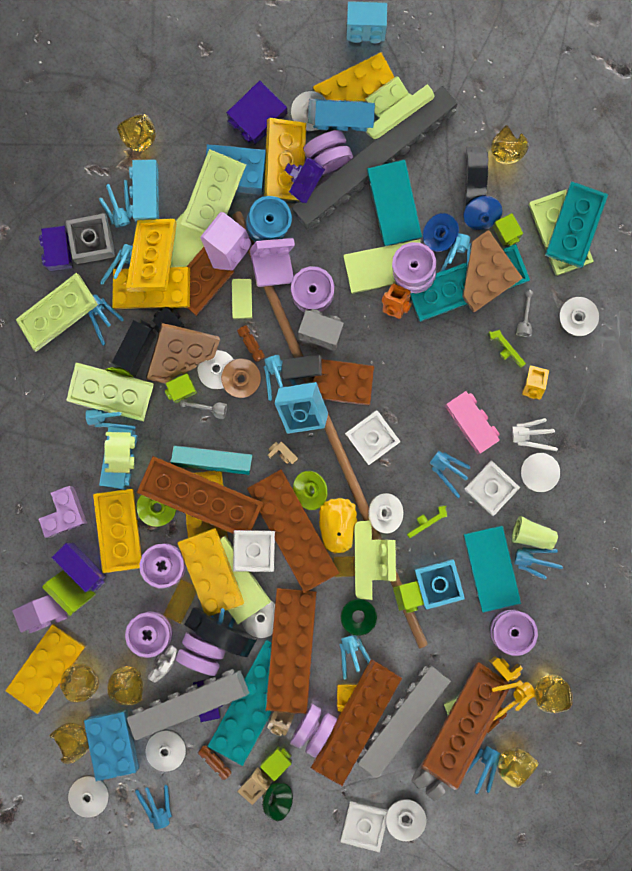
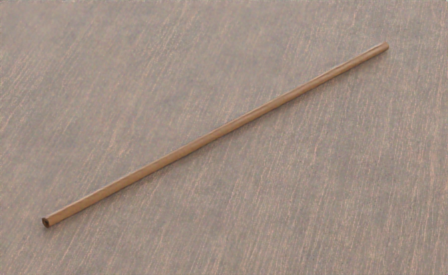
(333, 437)

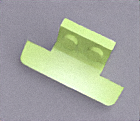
(394, 105)
(372, 560)

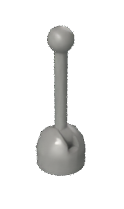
(524, 328)
(219, 409)

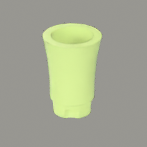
(533, 534)

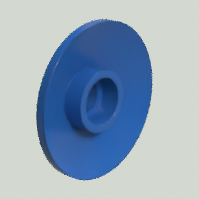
(481, 207)
(436, 227)

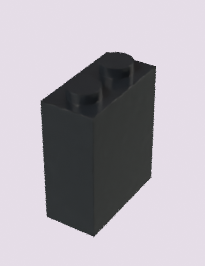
(134, 347)

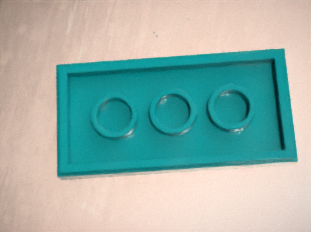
(394, 202)
(576, 224)
(492, 569)

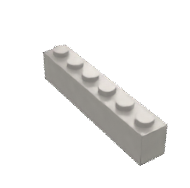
(187, 705)
(403, 720)

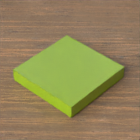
(67, 592)

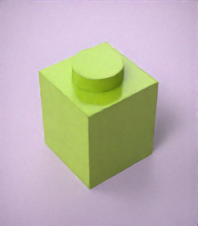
(508, 230)
(180, 388)
(408, 596)
(276, 762)

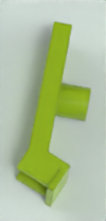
(508, 349)
(424, 523)

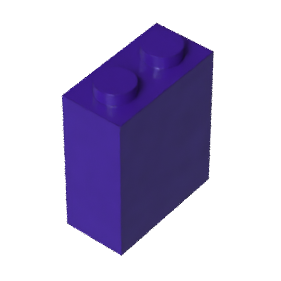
(252, 112)
(79, 567)

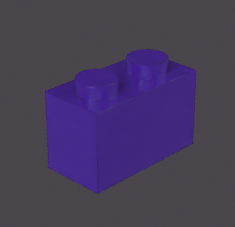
(56, 248)

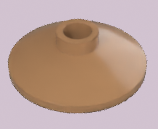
(238, 368)

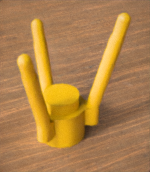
(522, 694)

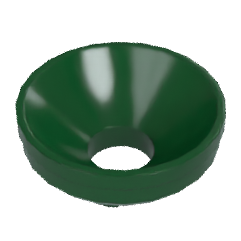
(358, 628)
(281, 801)

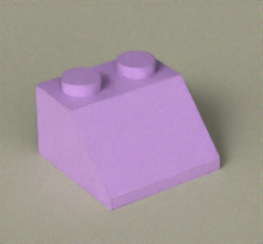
(225, 242)

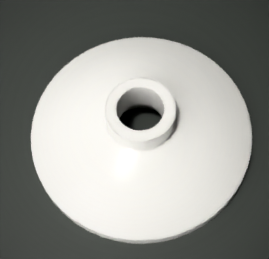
(300, 107)
(587, 311)
(207, 375)
(392, 513)
(264, 628)
(165, 740)
(98, 796)
(406, 830)

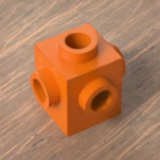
(396, 301)

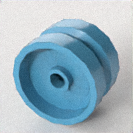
(268, 219)

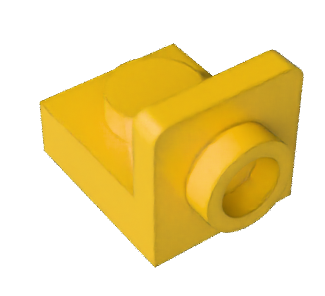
(535, 382)
(502, 667)
(343, 694)

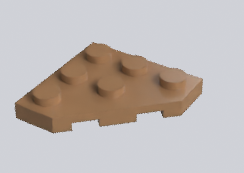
(487, 272)
(179, 352)

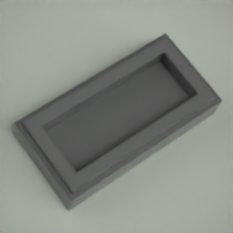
(301, 367)

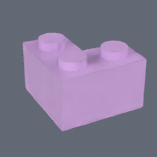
(68, 514)
(38, 614)

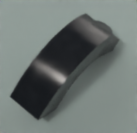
(476, 173)
(219, 634)

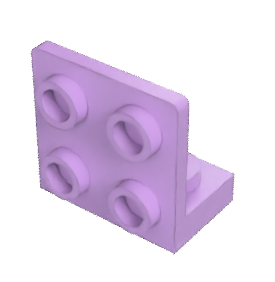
(272, 262)

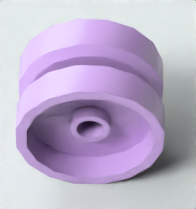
(329, 151)
(414, 267)
(312, 278)
(151, 565)
(137, 636)
(524, 638)
(200, 655)
(313, 730)

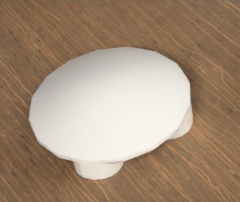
(540, 472)
(164, 664)

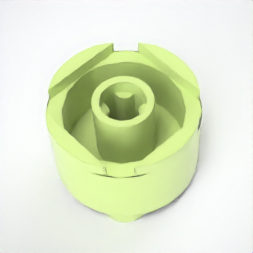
(118, 452)

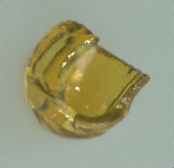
(137, 132)
(508, 148)
(82, 681)
(125, 686)
(553, 694)
(71, 741)
(516, 766)

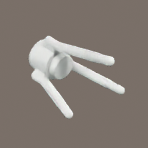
(521, 434)

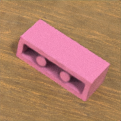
(472, 422)

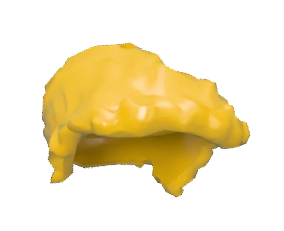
(337, 517)

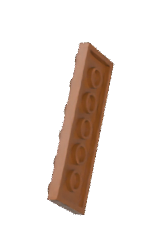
(199, 497)
(293, 531)
(291, 651)
(356, 722)
(465, 727)

